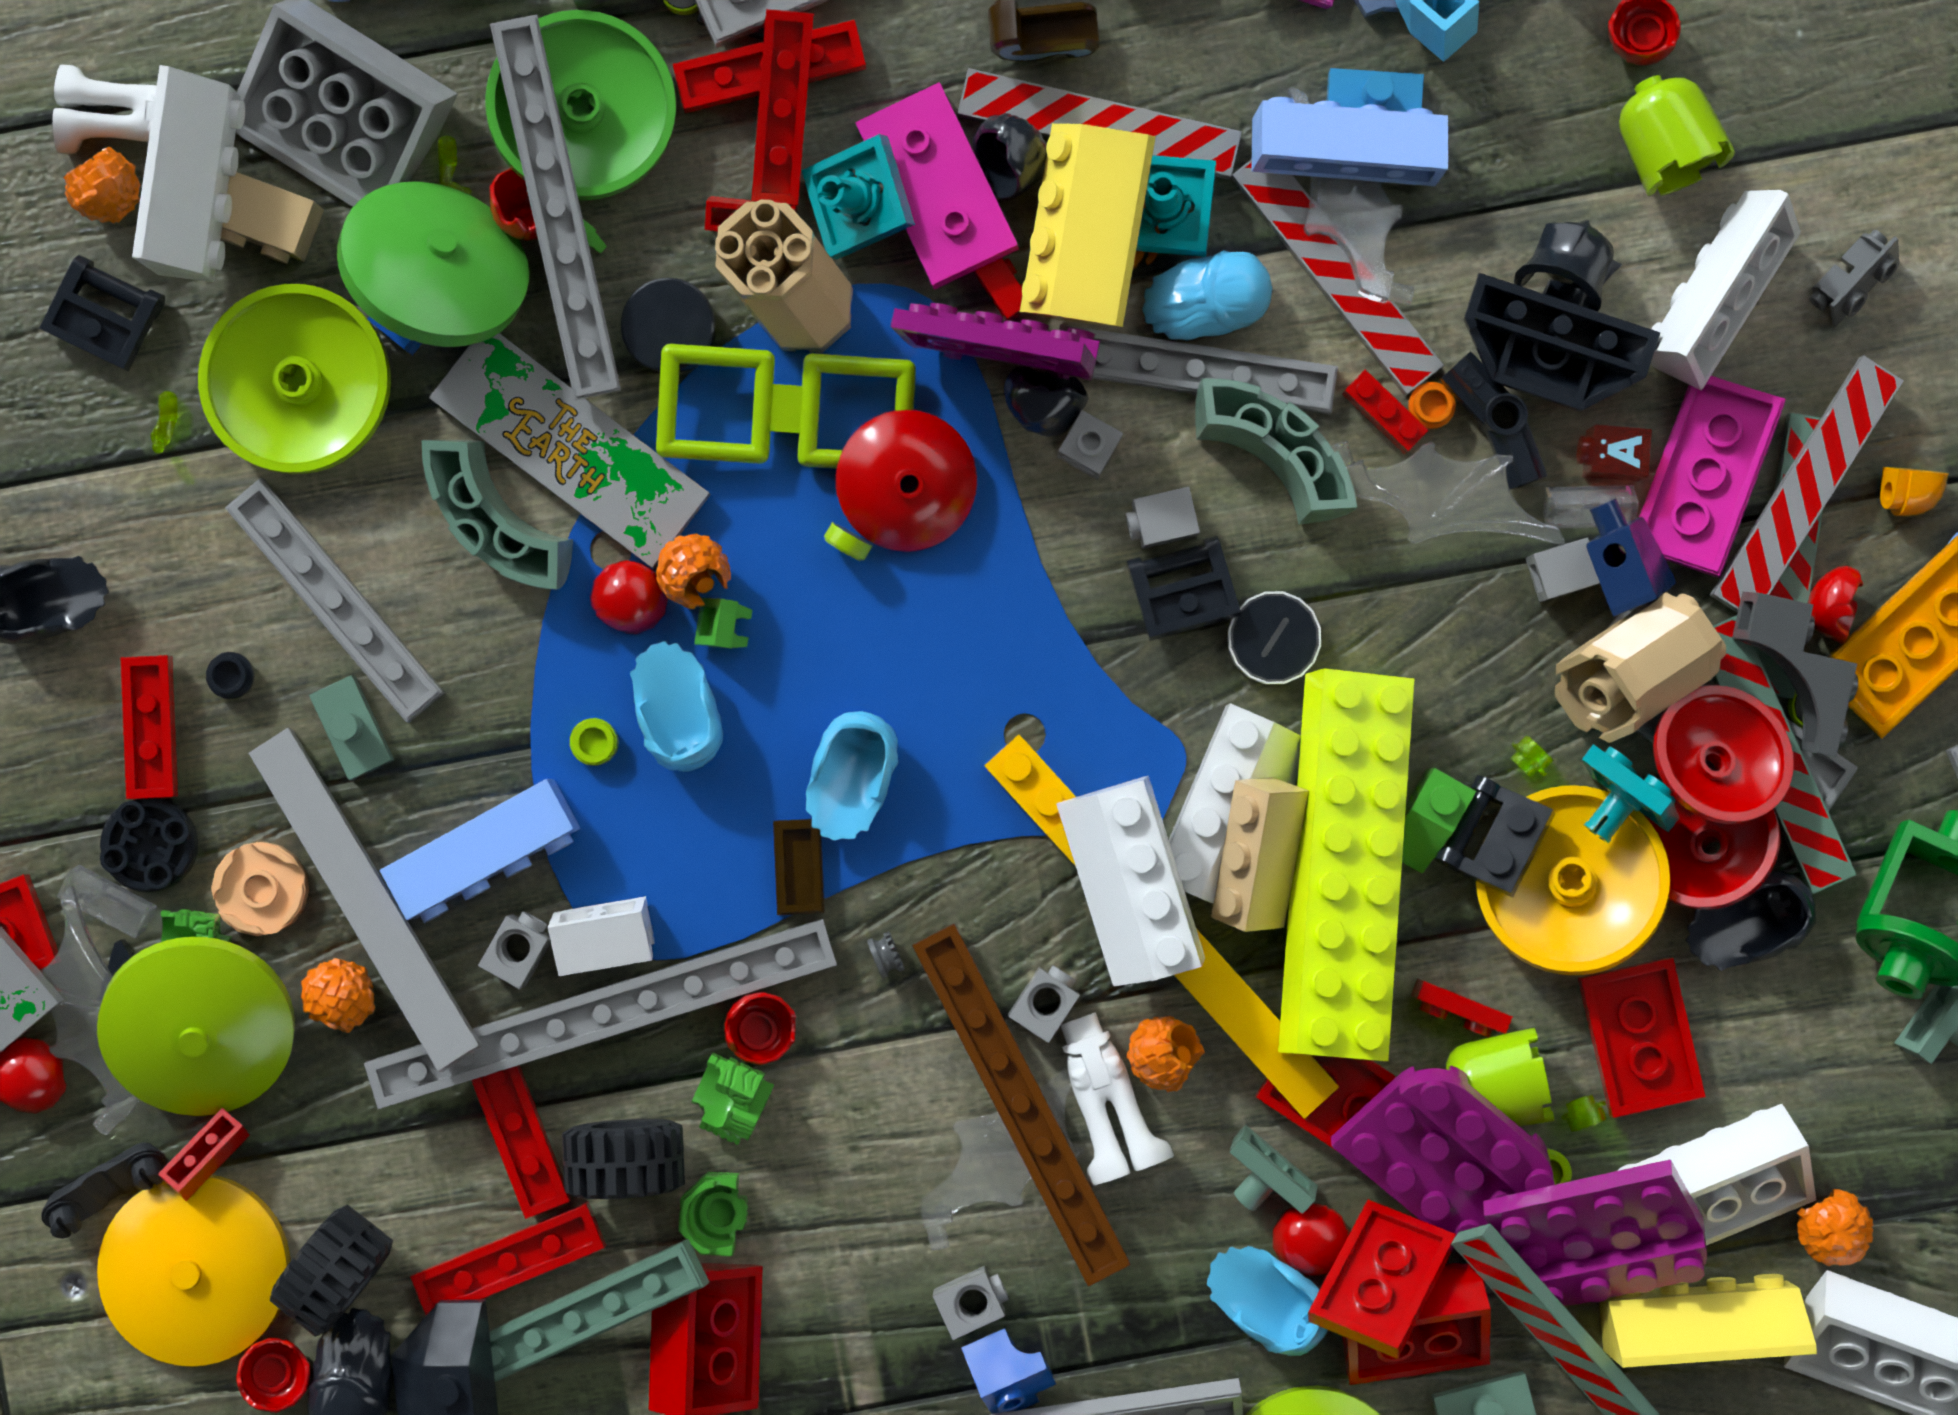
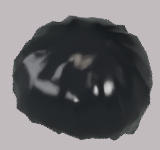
(1010, 154)
(1043, 402)

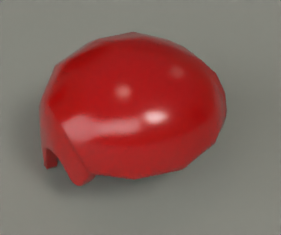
(1644, 30)
(512, 206)
(628, 597)
(1834, 602)
(760, 1028)
(30, 1076)
(1310, 1239)
(273, 1375)

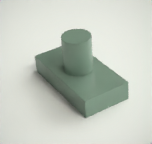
(351, 727)
(1932, 1025)
(1269, 1173)
(1494, 1396)

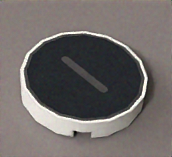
(1274, 638)

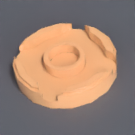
(260, 888)

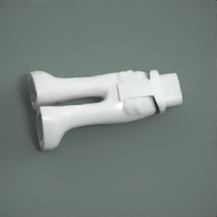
(74, 126)
(1099, 1077)

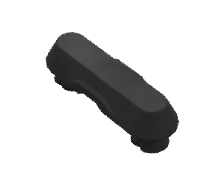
(92, 1191)

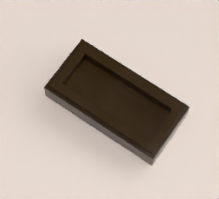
(798, 867)

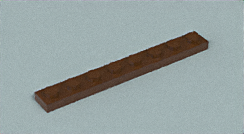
(1021, 1105)

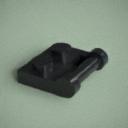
(94, 326)
(1185, 602)
(1509, 843)

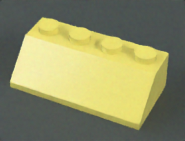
(1087, 224)
(1707, 1323)

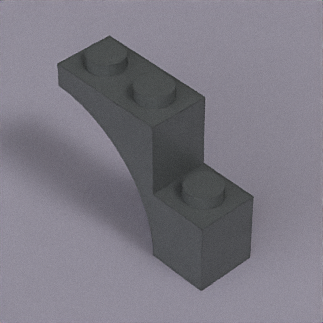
(1821, 682)

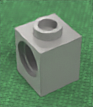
(1089, 445)
(1163, 518)
(1562, 570)
(502, 964)
(1045, 1024)
(959, 1320)

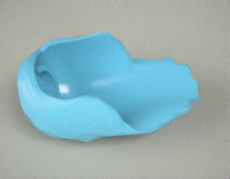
(1208, 296)
(675, 708)
(851, 774)
(1266, 1299)

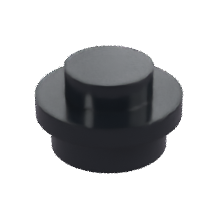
(230, 675)

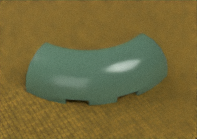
(1280, 438)
(484, 522)

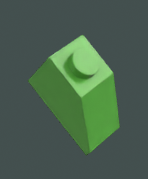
(1432, 816)

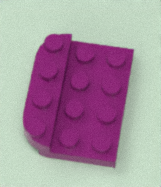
(985, 336)
(1442, 1148)
(1606, 1233)

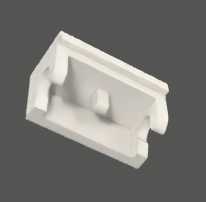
(601, 936)

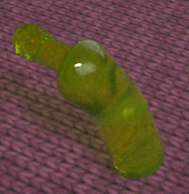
(447, 163)
(166, 422)

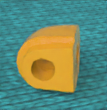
(1911, 490)

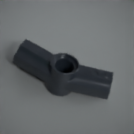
(1479, 396)

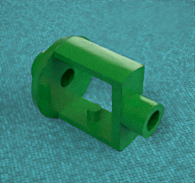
(1907, 950)

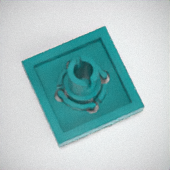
(1169, 187)
(834, 188)
(1626, 794)

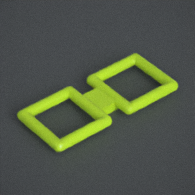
(774, 405)

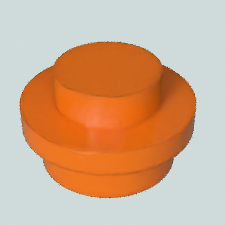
(1432, 404)

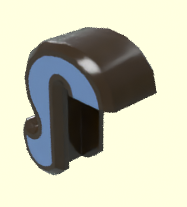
(1042, 30)

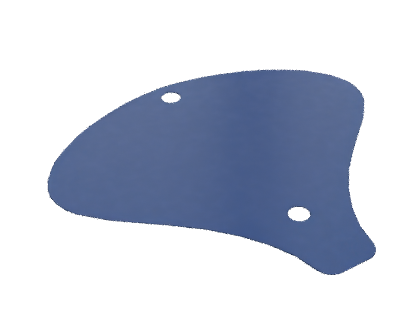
(924, 638)

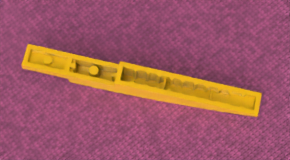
(1212, 985)

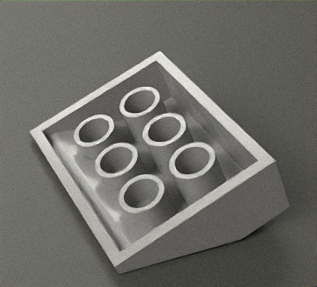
(338, 103)

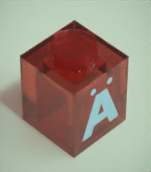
(1615, 452)

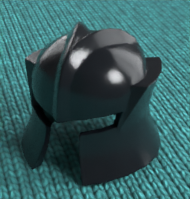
(1577, 254)

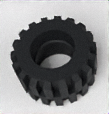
(623, 1158)
(331, 1270)

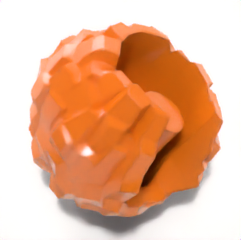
(103, 187)
(688, 567)
(338, 994)
(1164, 1052)
(1836, 1229)

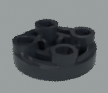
(665, 314)
(148, 844)

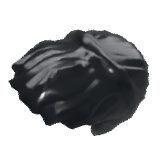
(48, 598)
(1757, 927)
(352, 1367)

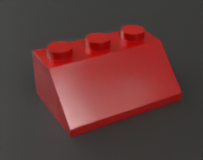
(1446, 1337)
(709, 1345)

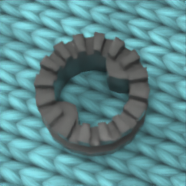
(884, 956)

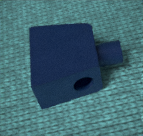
(1631, 576)

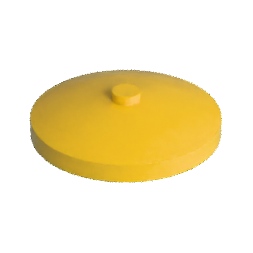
(1582, 898)
(193, 1273)

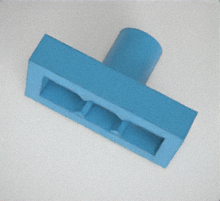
(1365, 87)

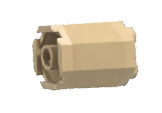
(784, 276)
(1639, 666)

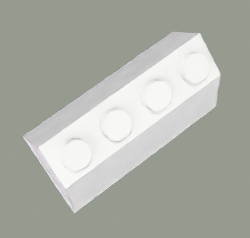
(188, 176)
(1725, 285)
(1239, 750)
(1131, 883)
(1744, 1172)
(1881, 1347)

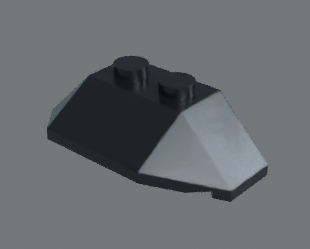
(1554, 345)
(447, 1363)

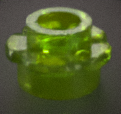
(1530, 757)
(1584, 1113)

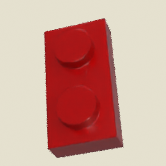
(1478, 1016)

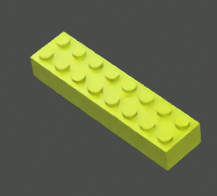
(1347, 866)

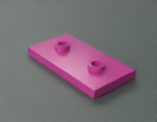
(948, 194)
(1710, 472)

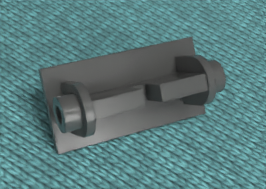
(1870, 263)

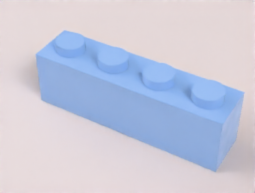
(1349, 142)
(479, 850)

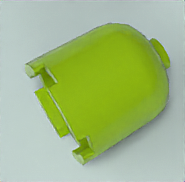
(1672, 134)
(1508, 1075)

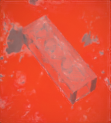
(1571, 505)
(109, 901)

